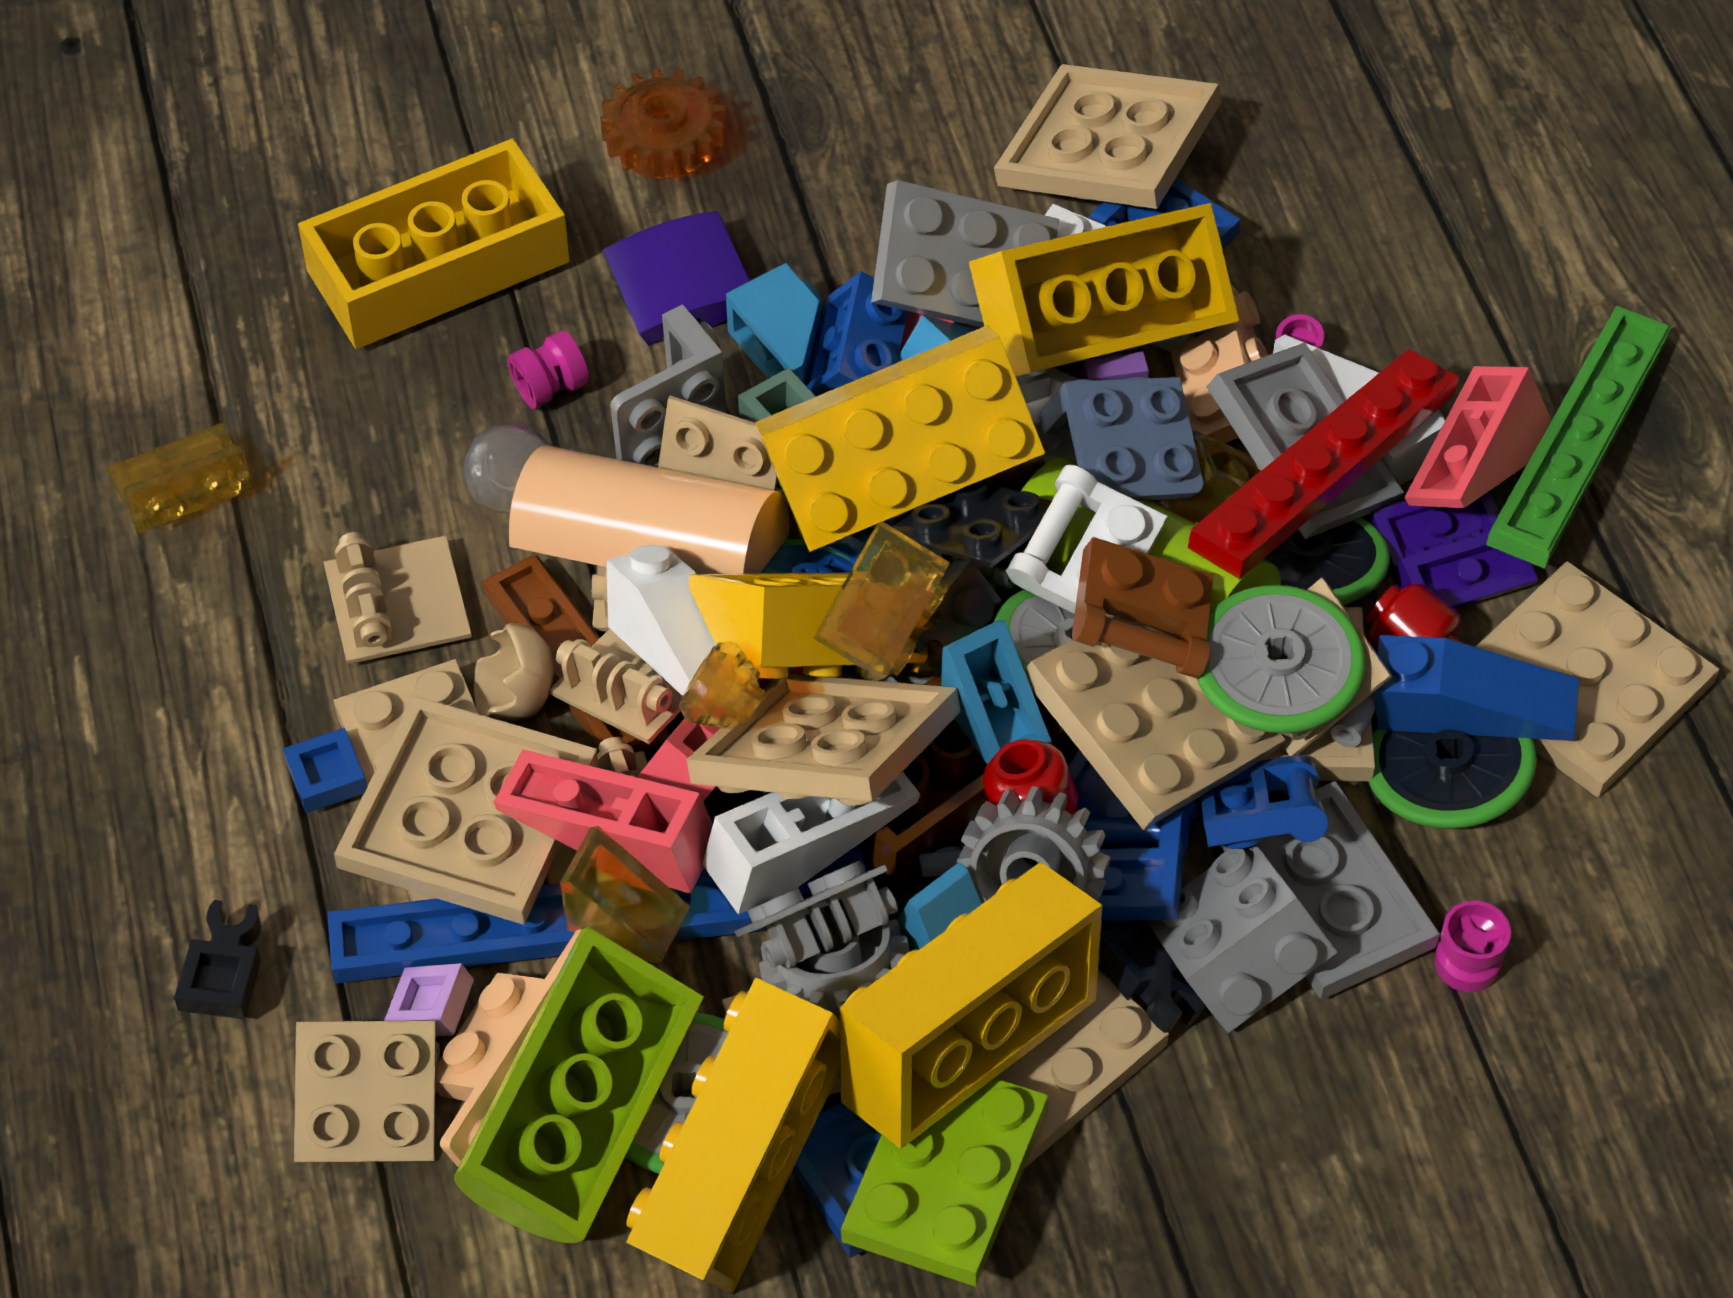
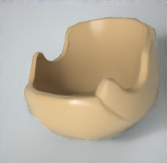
(515, 678)

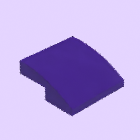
(674, 265)
(1449, 551)

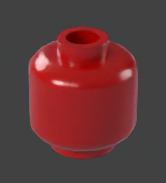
(1413, 613)
(1026, 765)

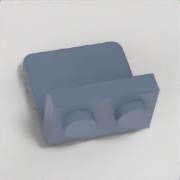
(1129, 435)

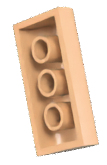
(606, 507)

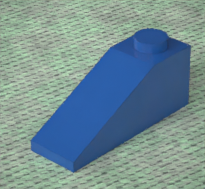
(1472, 691)

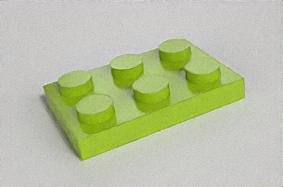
(950, 1186)

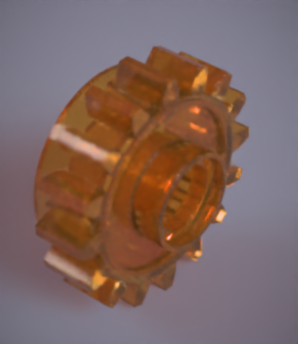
(663, 124)

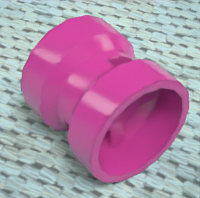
(548, 369)
(1472, 946)

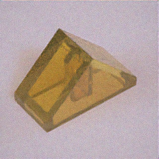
(620, 898)

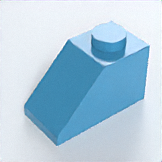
(775, 321)

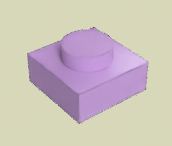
(432, 995)

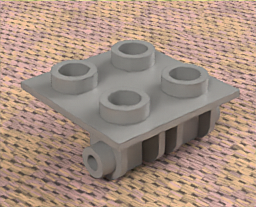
(786, 921)

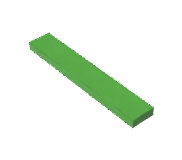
(1579, 437)

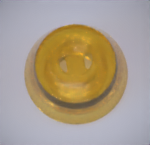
(722, 688)

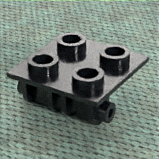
(977, 525)

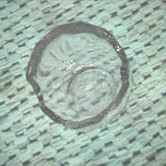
(496, 463)

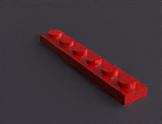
(1322, 463)

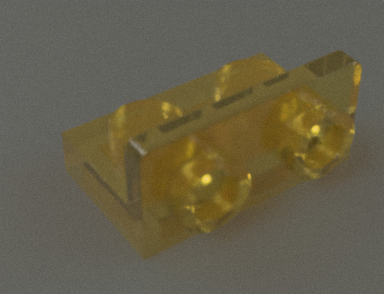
(180, 478)
(882, 603)

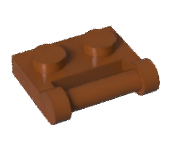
(1147, 593)

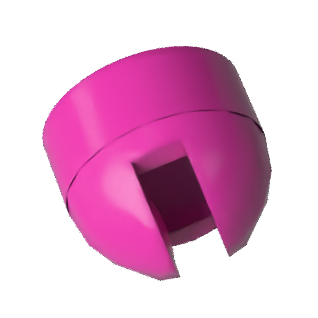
(1303, 329)

